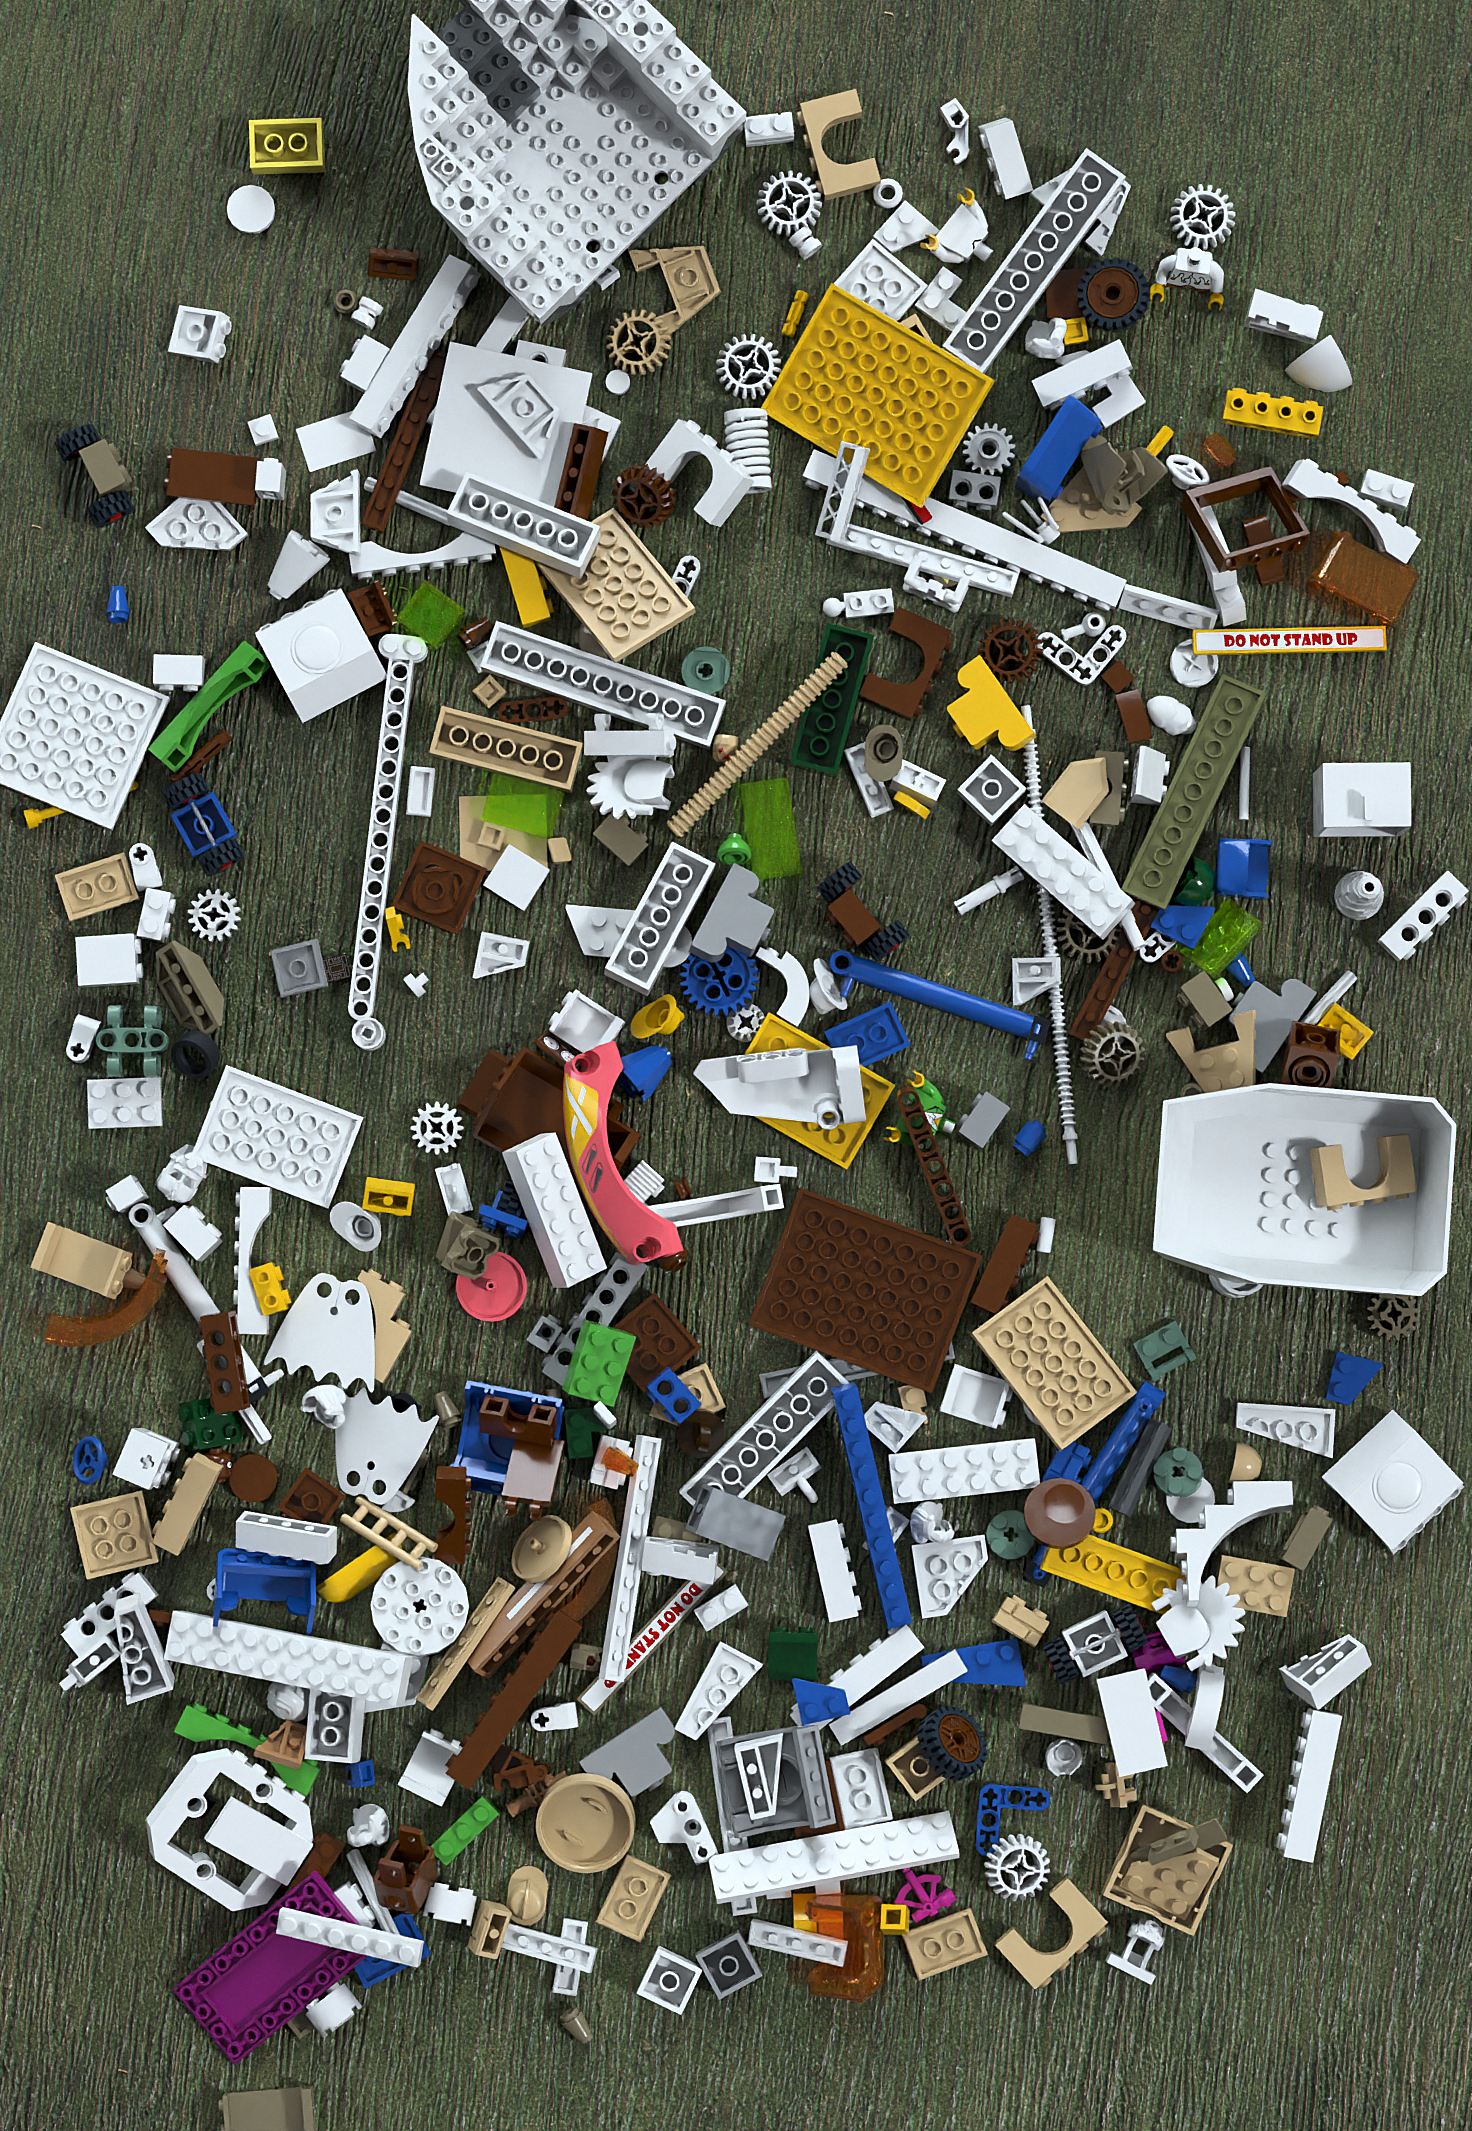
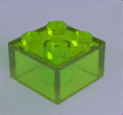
(431, 615)

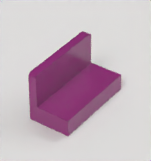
(1155, 1654)

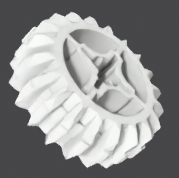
(799, 201)
(1211, 212)
(739, 361)
(1017, 1887)

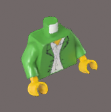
(934, 1109)

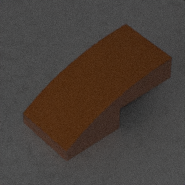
(1133, 716)

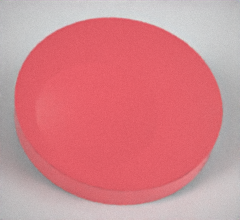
(496, 1292)

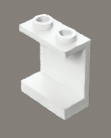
(427, 1767)

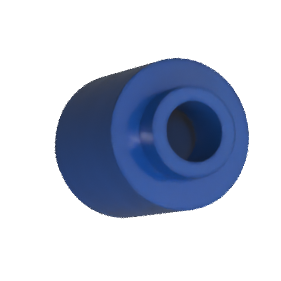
(1029, 1138)

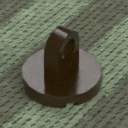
(701, 1434)

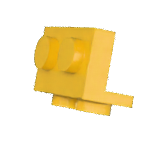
(1352, 1031)
(269, 1289)

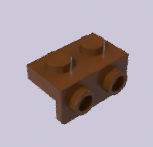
(373, 609)

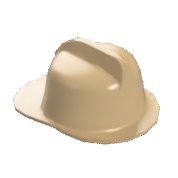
(527, 1895)

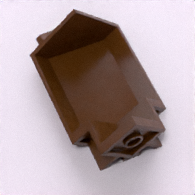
(525, 1099)

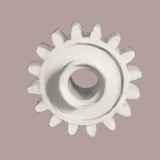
(991, 437)

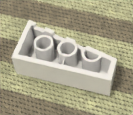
(141, 1652)

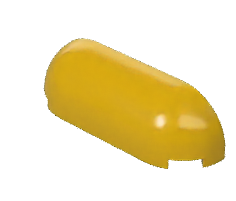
(357, 1574)

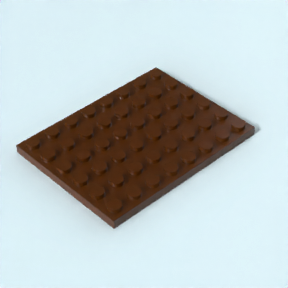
(865, 1290)

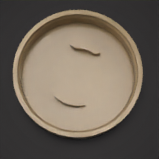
(585, 1823)

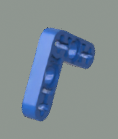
(1002, 1802)

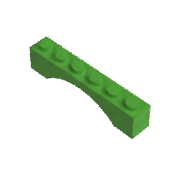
(179, 737)
(201, 1726)

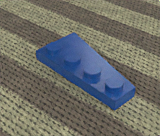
(988, 1663)

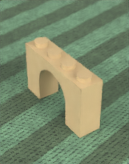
(835, 178)
(1394, 1179)
(1039, 1966)

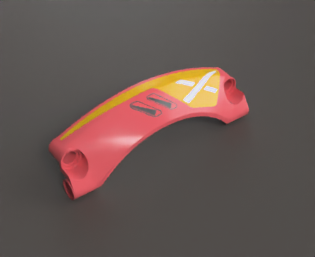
(615, 1207)

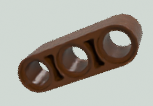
(1256, 532)

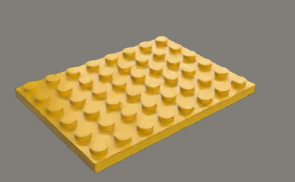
(877, 388)

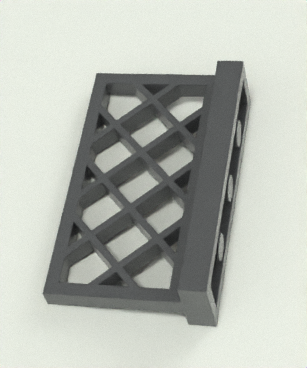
(1139, 1467)

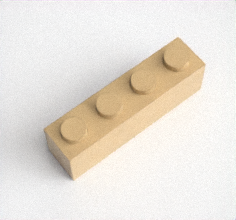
(186, 1504)

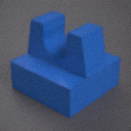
(362, 1774)

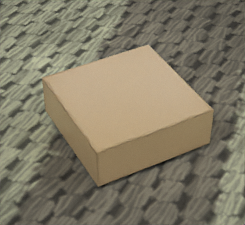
(489, 691)
(491, 836)

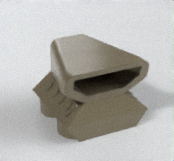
(466, 1246)

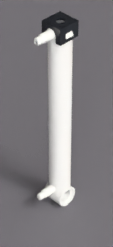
(192, 1290)

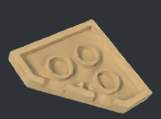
(1081, 510)
(1171, 1883)

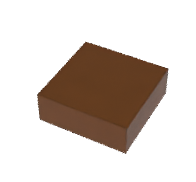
(1117, 677)

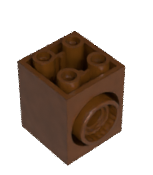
(1310, 1056)

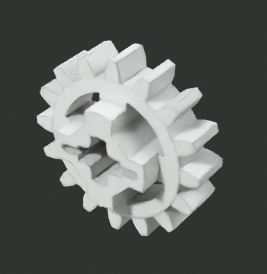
(216, 903)
(429, 1136)

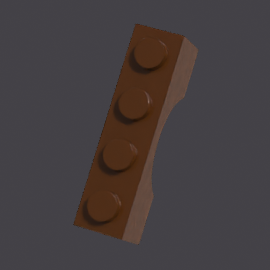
(452, 1490)

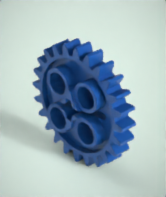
(700, 986)

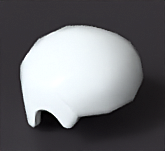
(1063, 1756)

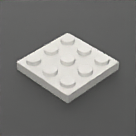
(882, 281)

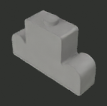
(733, 918)
(1273, 1015)
(635, 1754)

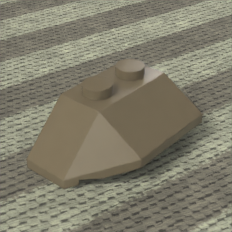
(189, 988)

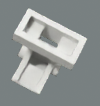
(1132, 1962)

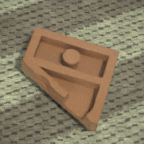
(285, 1745)

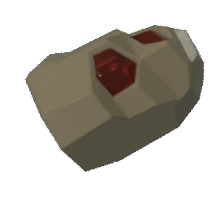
(586, 1657)

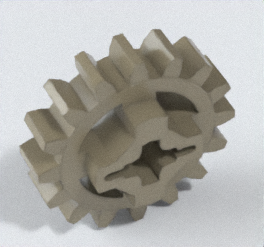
(1393, 1325)

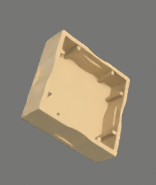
(1145, 1829)

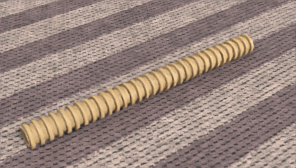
(757, 744)

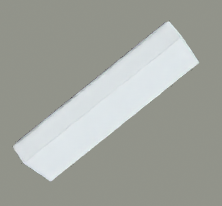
(872, 791)
(567, 1978)

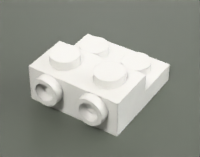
(200, 334)

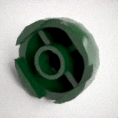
(1195, 884)

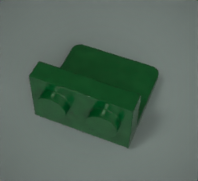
(205, 1428)
(792, 1654)

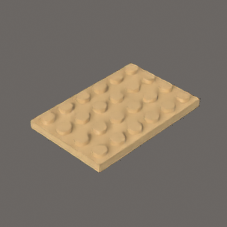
(623, 591)
(1053, 1363)

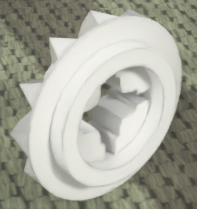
(733, 1022)

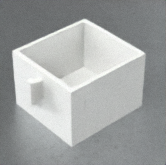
(1361, 799)

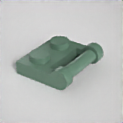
(1159, 1344)

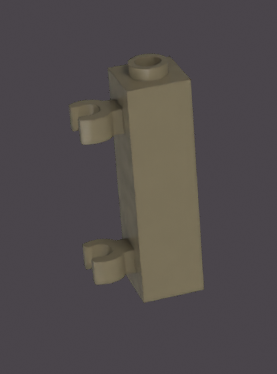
(1063, 1723)

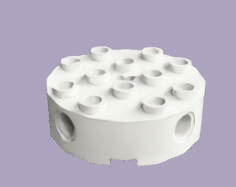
(430, 1629)

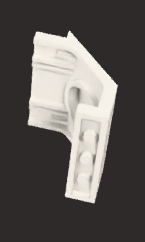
(321, 654)
(1394, 1481)

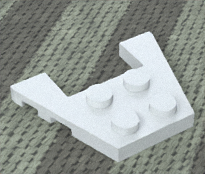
(1099, 237)

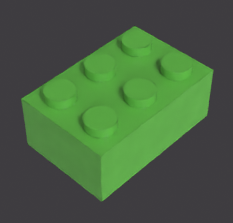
(598, 1362)

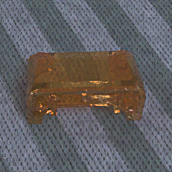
(1364, 578)
(858, 1922)

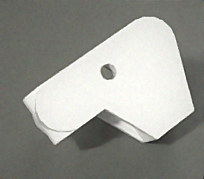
(673, 1823)

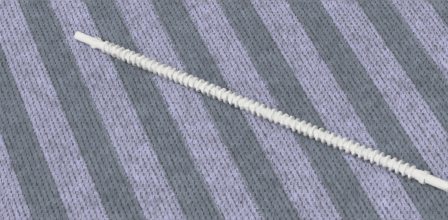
(1069, 1131)

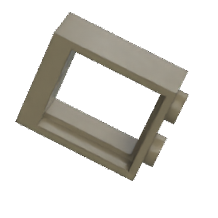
(1305, 1537)

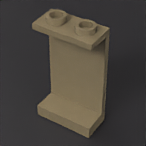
(269, 2110)

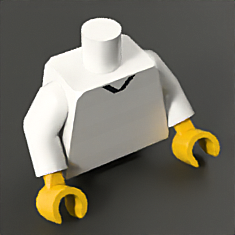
(962, 234)

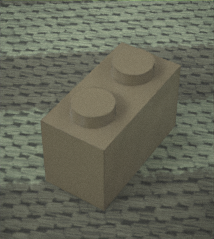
(621, 839)

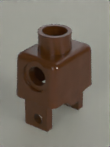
(398, 1881)

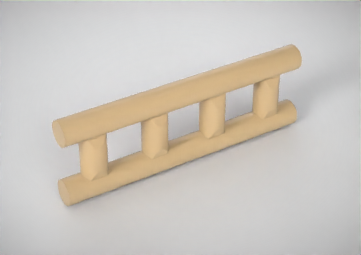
(393, 1545)

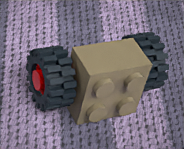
(103, 466)

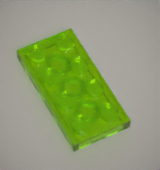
(771, 828)

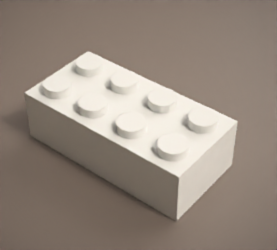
(334, 1727)

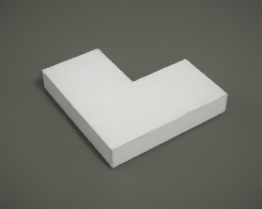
(1123, 401)

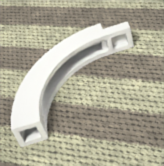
(721, 1206)

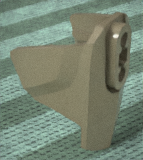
(1121, 476)

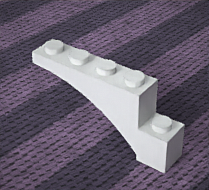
(1224, 584)

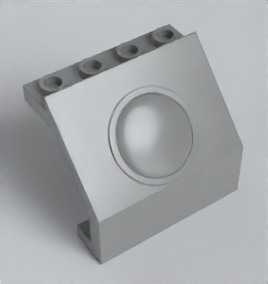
(806, 1780)

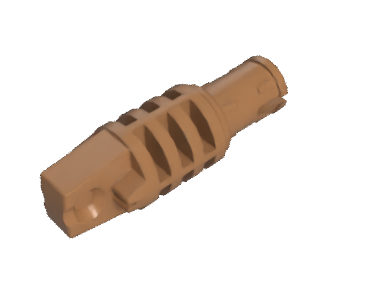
(533, 1794)

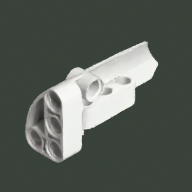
(789, 1084)

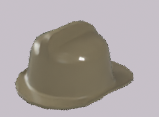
(883, 753)

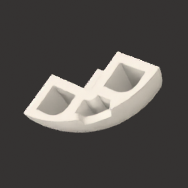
(1321, 368)

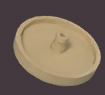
(541, 1549)

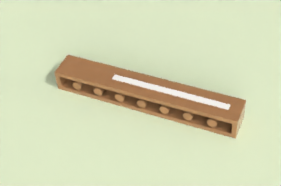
(536, 1600)

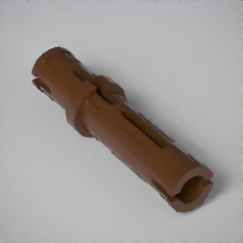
(202, 756)

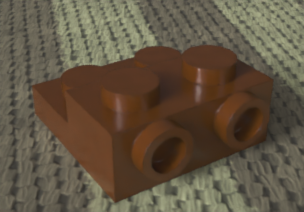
(311, 1499)

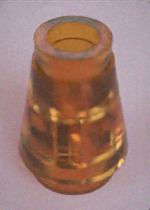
(618, 1461)

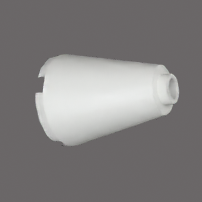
(295, 565)

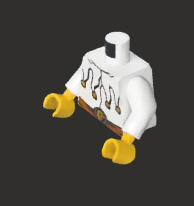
(1192, 271)

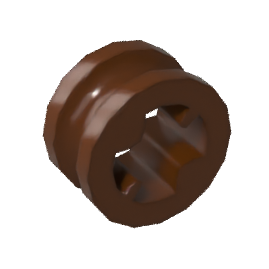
(1164, 958)
(683, 1188)

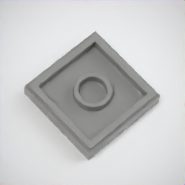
(299, 968)

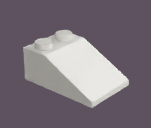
(1148, 777)

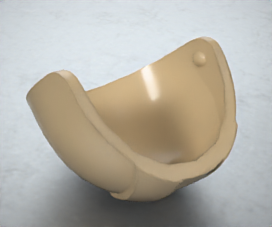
(1246, 1464)

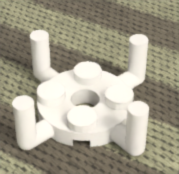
(932, 590)

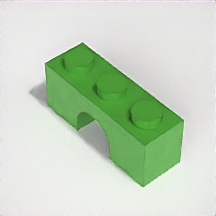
(465, 1829)

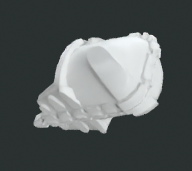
(182, 1175)

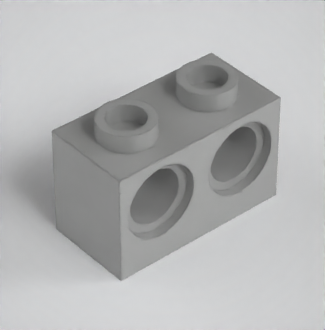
(974, 483)

